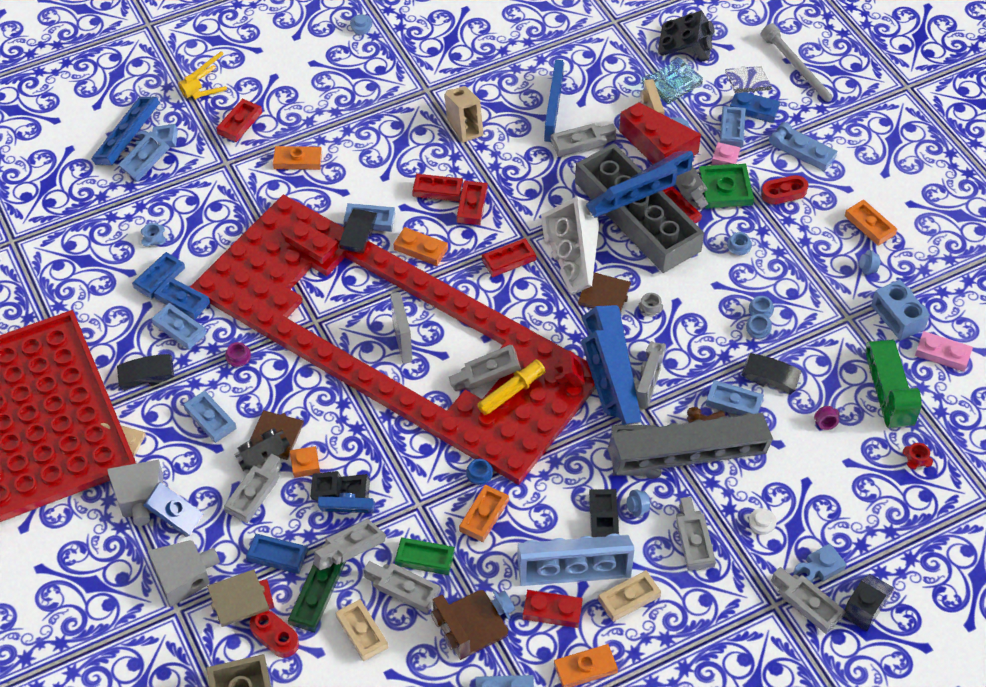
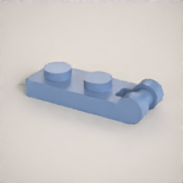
(802, 147)

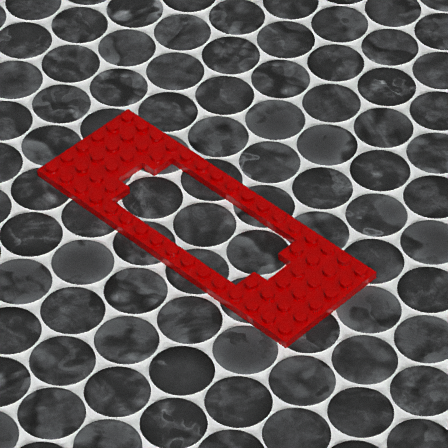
(255, 286)

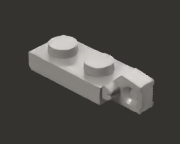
(582, 138)
(692, 187)
(486, 369)
(650, 372)
(254, 489)
(694, 536)
(348, 544)
(402, 585)
(808, 599)

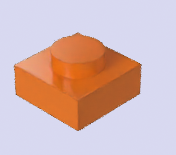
(304, 461)

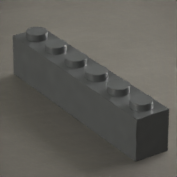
(689, 443)

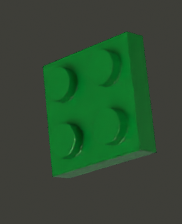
(726, 185)

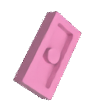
(944, 351)

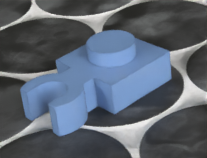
(167, 133)
(822, 563)

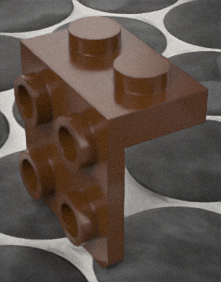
(469, 623)

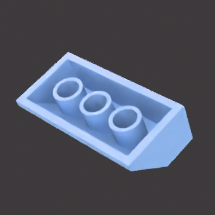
(575, 559)

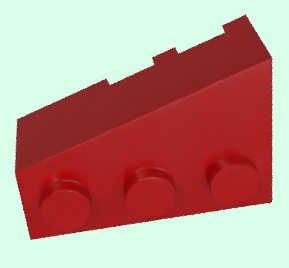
(656, 134)

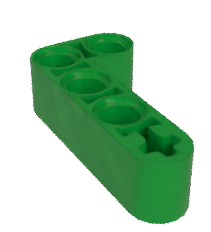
(897, 401)

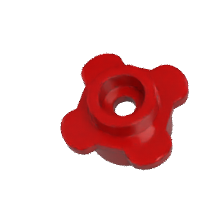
(920, 450)

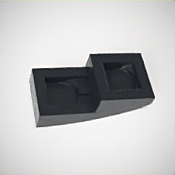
(357, 230)
(148, 369)
(770, 370)
(332, 484)
(603, 512)

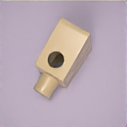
(464, 105)

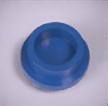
(479, 472)

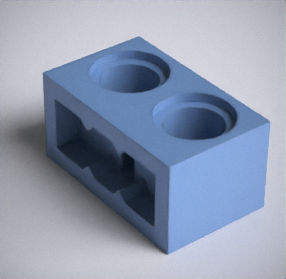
(900, 309)

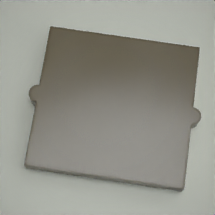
(238, 598)

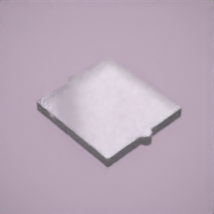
(748, 79)

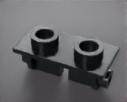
(252, 452)

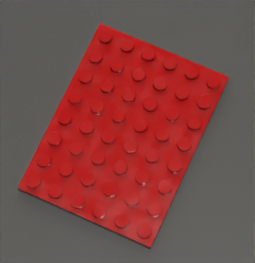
(53, 417)

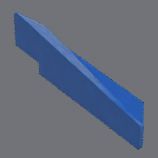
(647, 182)
(610, 363)

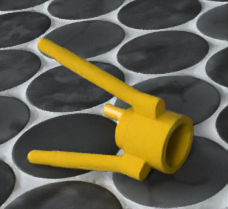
(190, 84)

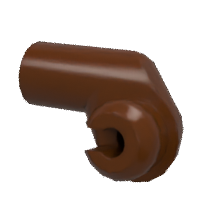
(694, 413)

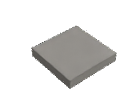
(401, 327)

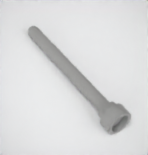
(772, 35)

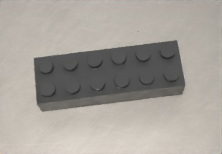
(650, 223)

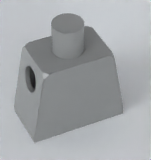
(133, 486)
(182, 569)

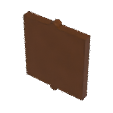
(605, 292)
(289, 425)

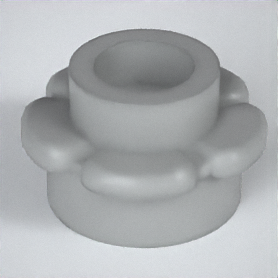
(651, 304)

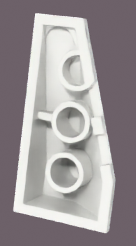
(573, 239)

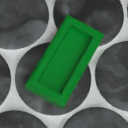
(424, 556)

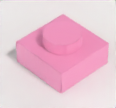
(725, 154)

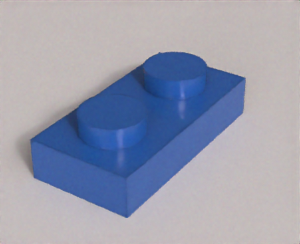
(756, 106)
(182, 297)

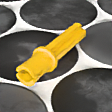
(519, 381)

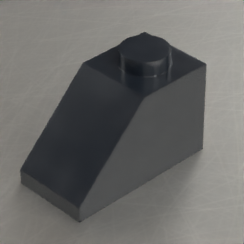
(867, 601)

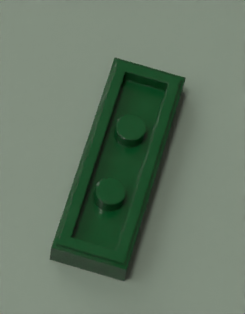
(315, 597)

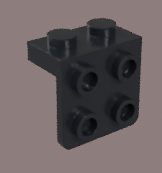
(686, 32)

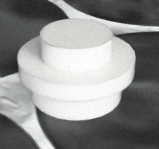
(762, 521)

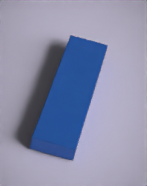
(554, 99)
(125, 130)

